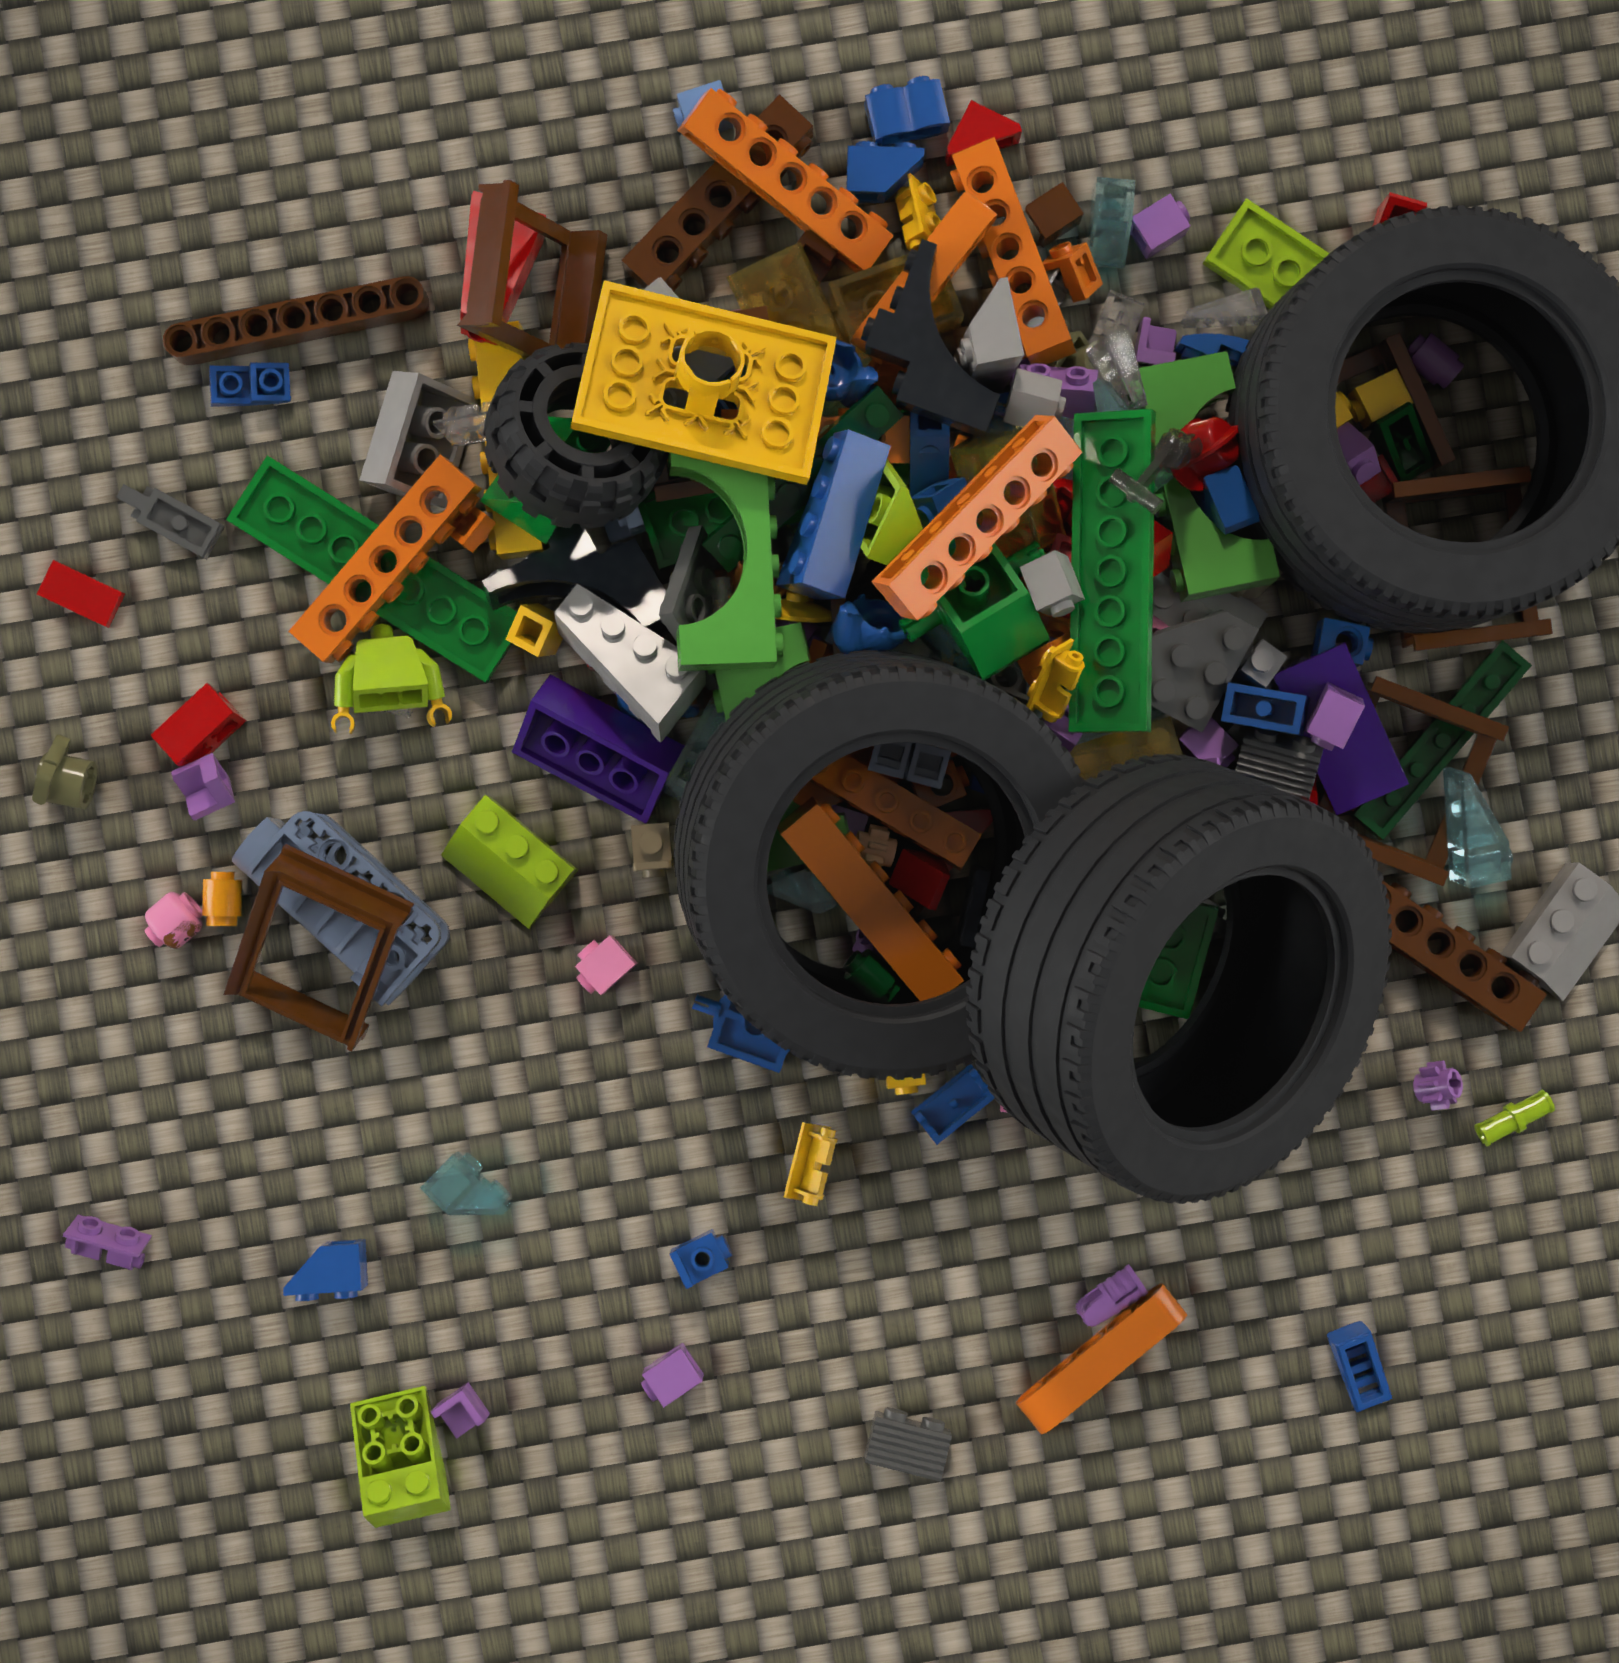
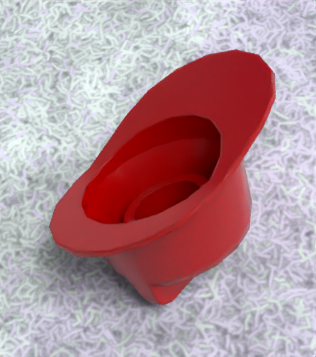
(1218, 451)

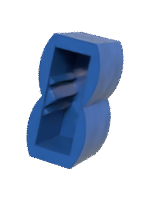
(906, 111)

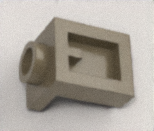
(652, 849)

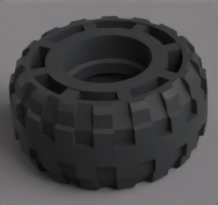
(545, 470)

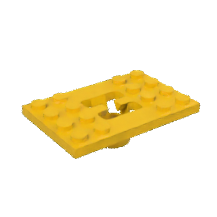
(633, 365)

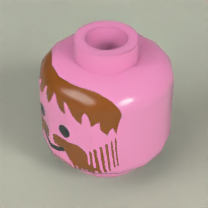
(173, 920)

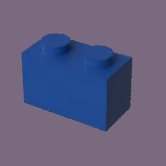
(1265, 709)

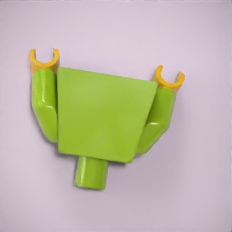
(387, 676)

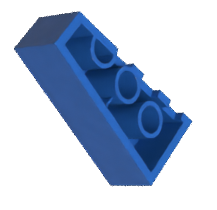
(835, 517)

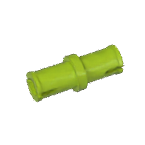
(1514, 1117)

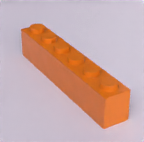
(868, 900)

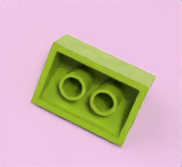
(892, 519)
(508, 861)

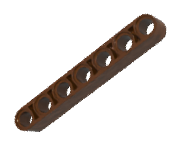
(279, 314)

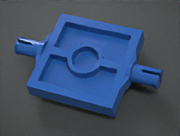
(738, 1037)

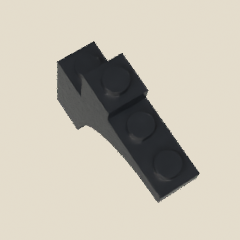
(909, 338)
(617, 576)

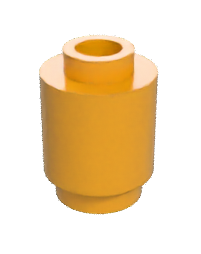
(222, 899)

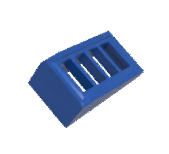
(1351, 1342)

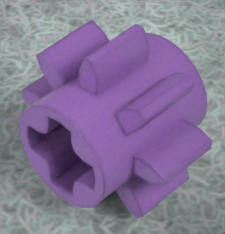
(1438, 1085)

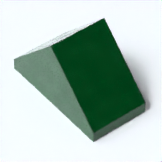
(1402, 443)

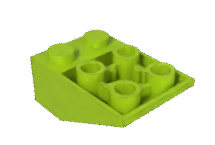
(398, 1458)

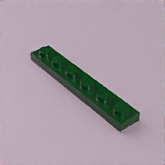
(868, 416)
(1442, 741)

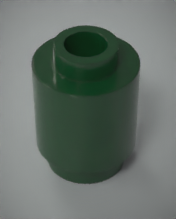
(871, 976)

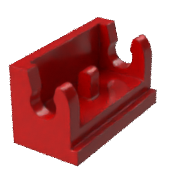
(198, 726)

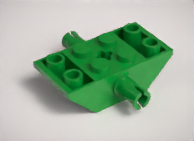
(993, 622)

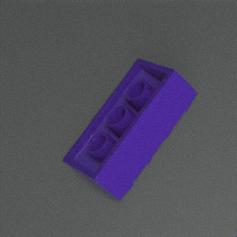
(596, 748)

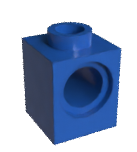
(1328, 630)

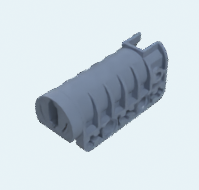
(340, 934)

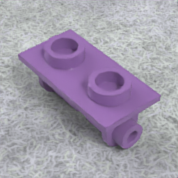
(90, 1235)

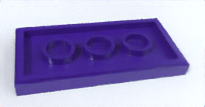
(1368, 761)

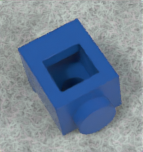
(935, 497)
(686, 1265)

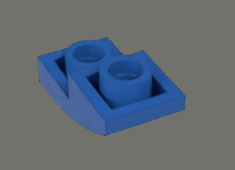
(1208, 343)
(249, 384)

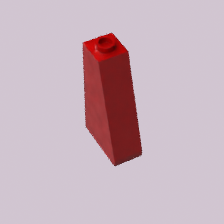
(524, 251)

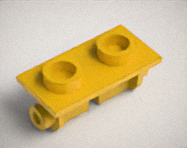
(916, 204)
(1058, 668)
(813, 1148)

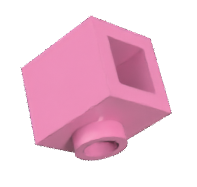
(603, 965)

